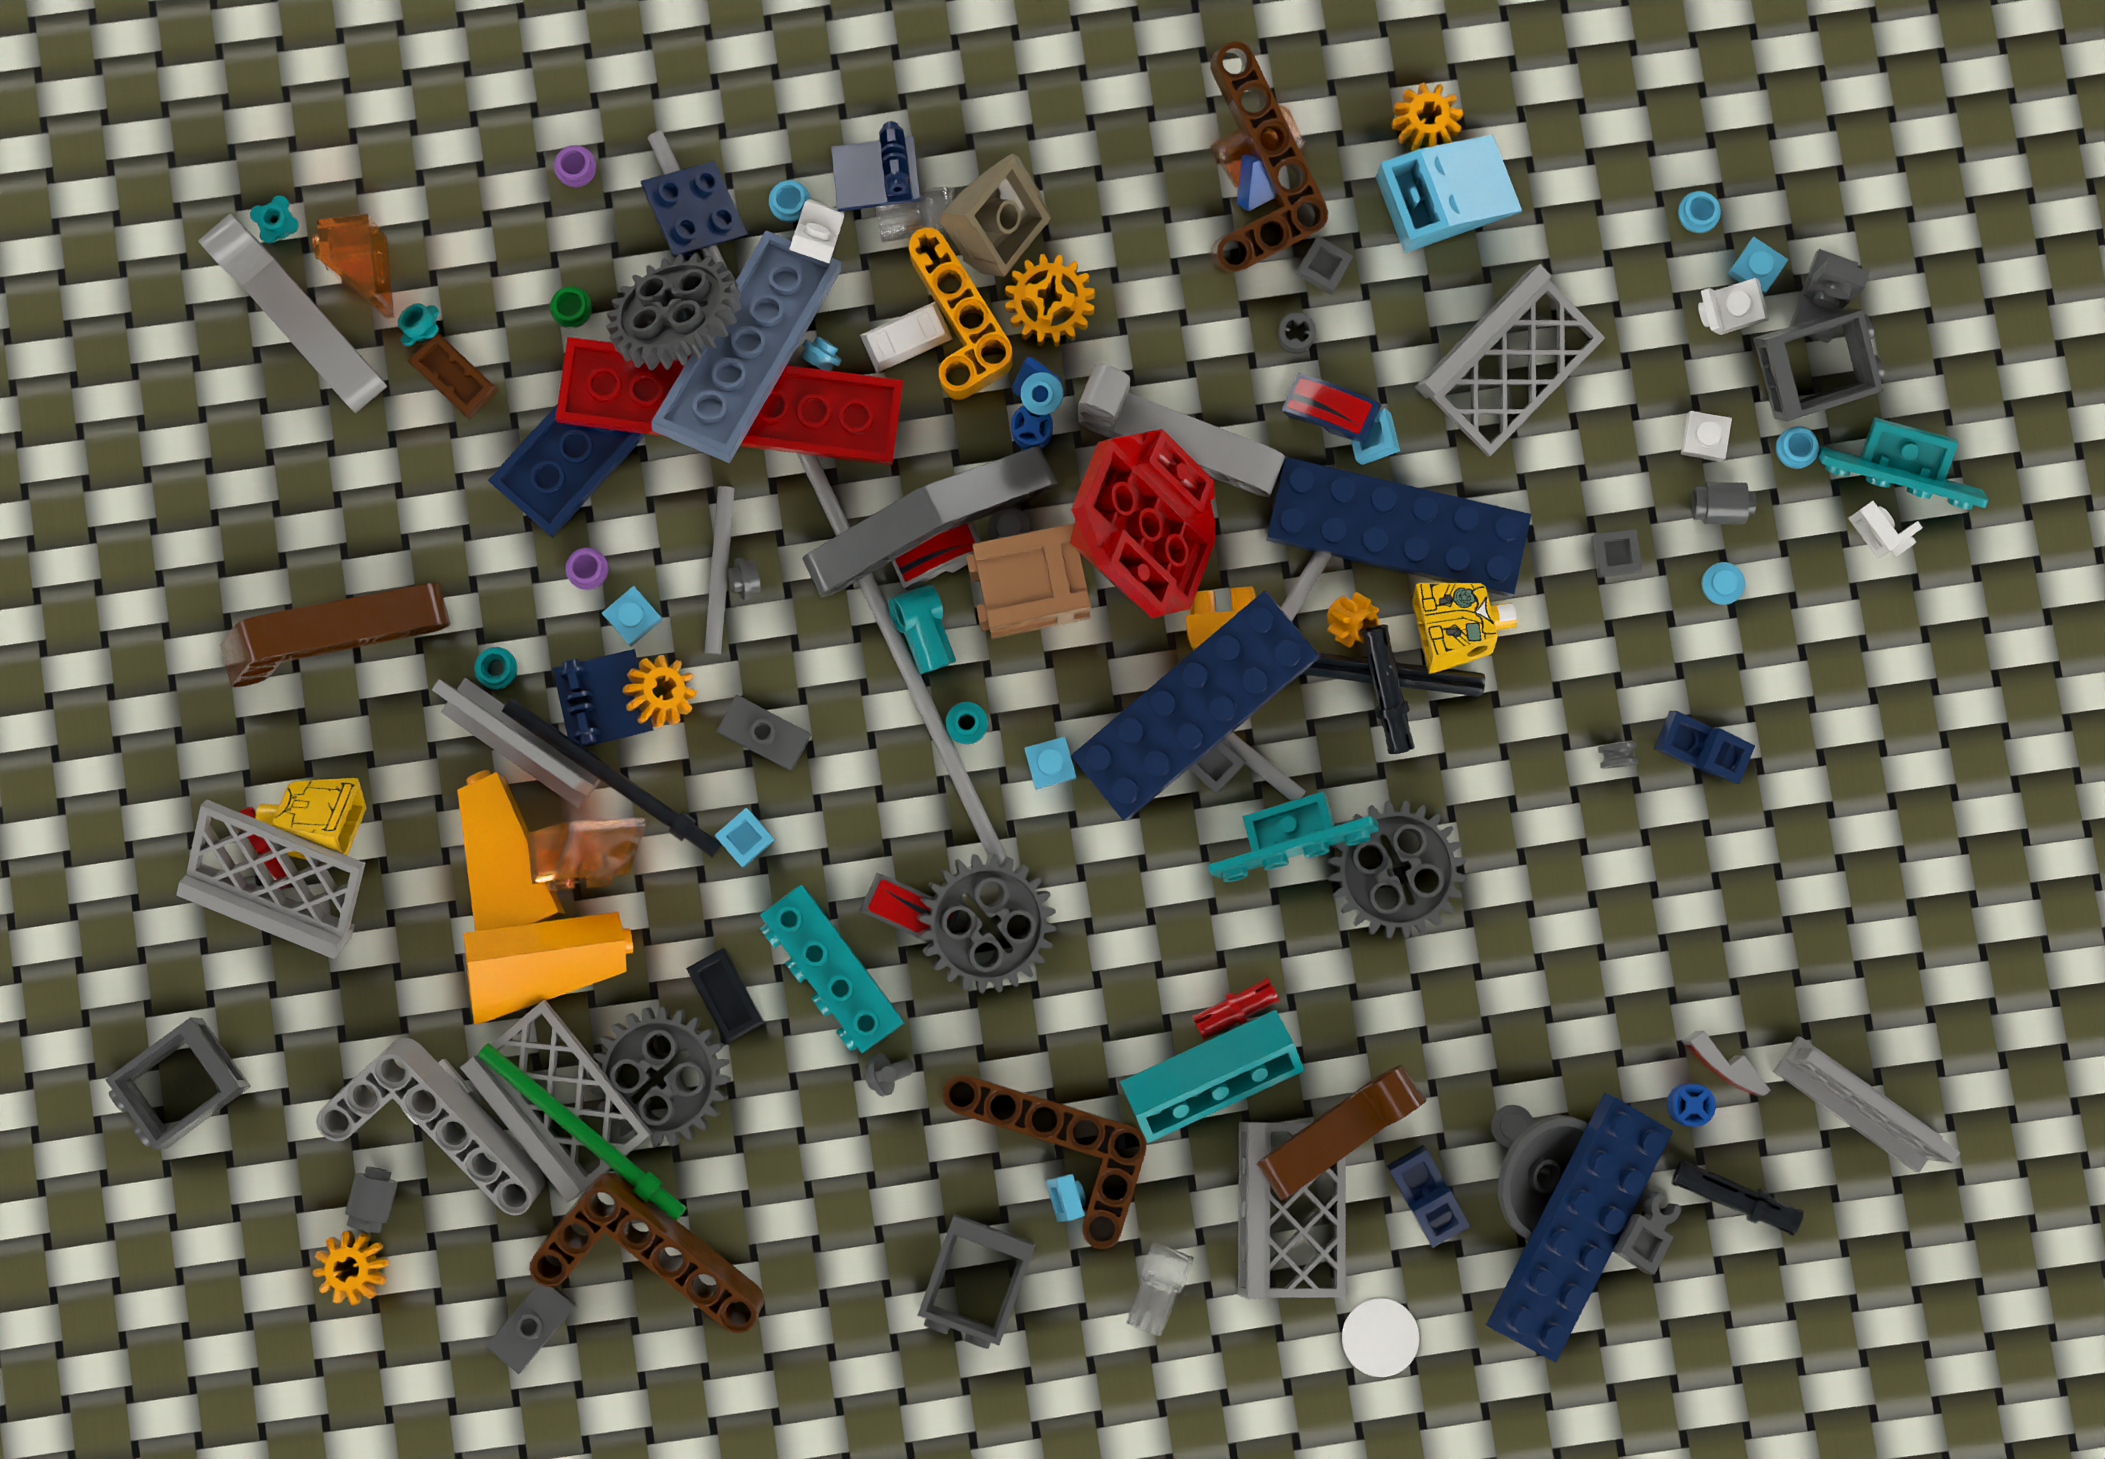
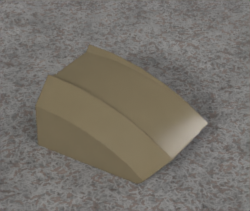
(996, 217)

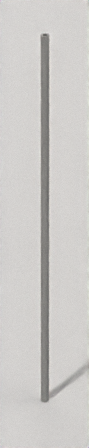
(879, 607)

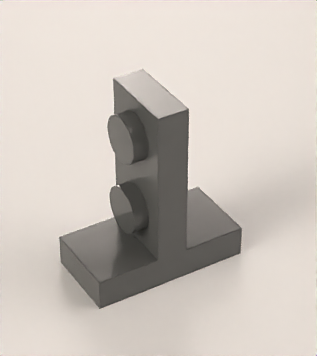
(1828, 289)

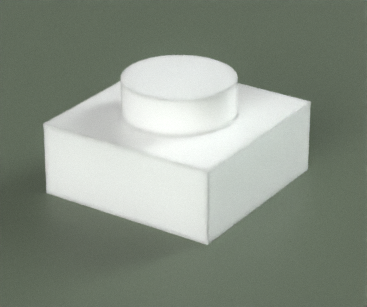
(1706, 436)

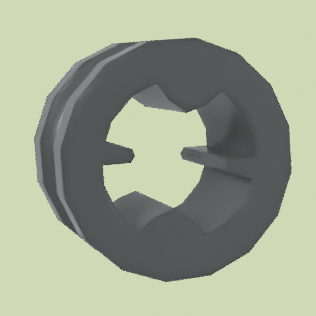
(1297, 320)
(1618, 755)

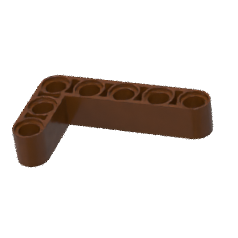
(1286, 154)
(264, 641)
(1062, 1135)
(650, 1250)

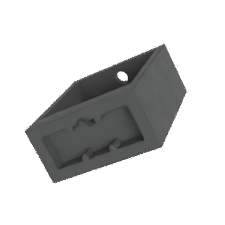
(1779, 376)
(213, 1058)
(976, 1332)

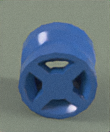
(1026, 421)
(1697, 1109)

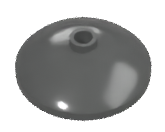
(1541, 1148)

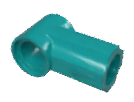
(919, 618)

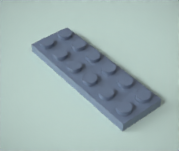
(727, 387)

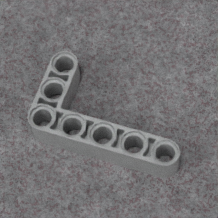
(293, 312)
(1228, 457)
(437, 1120)

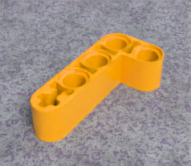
(954, 307)

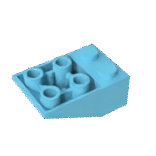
(1446, 190)

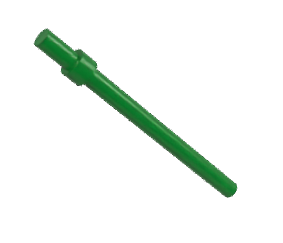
(646, 1185)

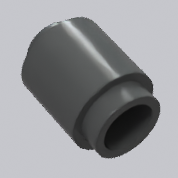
(1723, 503)
(371, 1199)

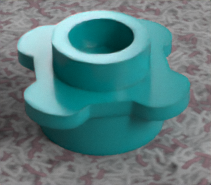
(274, 231)
(418, 323)

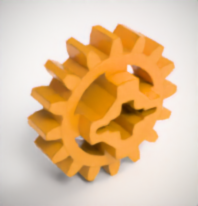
(1034, 295)

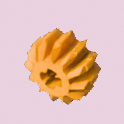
(1426, 103)
(654, 676)
(336, 1276)

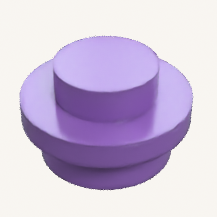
(575, 166)
(587, 568)

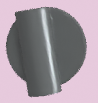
(882, 1074)

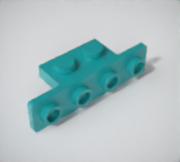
(1906, 458)
(1289, 831)

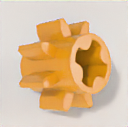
(1350, 617)

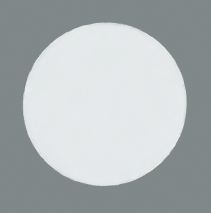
(1380, 1337)

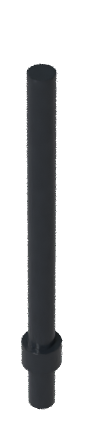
(680, 825)

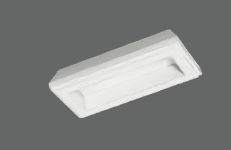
(906, 337)

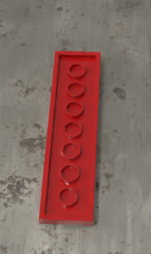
(804, 414)

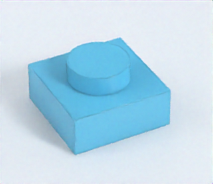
(1758, 262)
(1380, 441)
(632, 616)
(1050, 763)
(745, 837)
(1066, 1197)

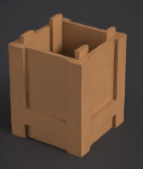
(1029, 582)

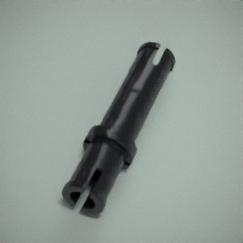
(1385, 679)
(1752, 1203)

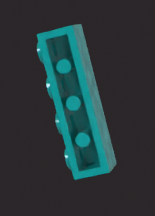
(832, 970)
(1210, 1073)

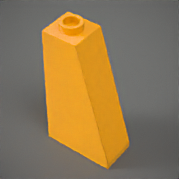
(500, 857)
(541, 961)

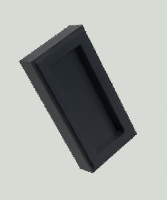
(725, 995)

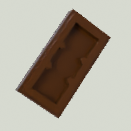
(453, 375)

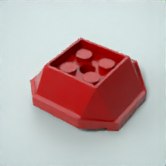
(1146, 520)

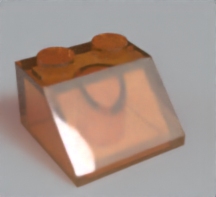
(357, 257)
(584, 852)

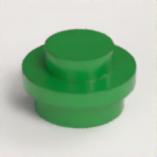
(571, 307)

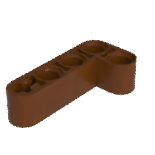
(1340, 1131)

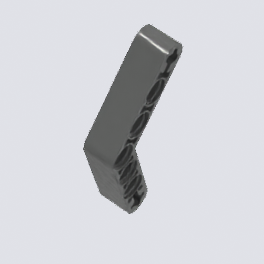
(927, 514)

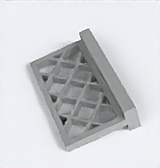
(1494, 328)
(484, 719)
(266, 905)
(1862, 1106)
(526, 1122)
(1255, 1222)

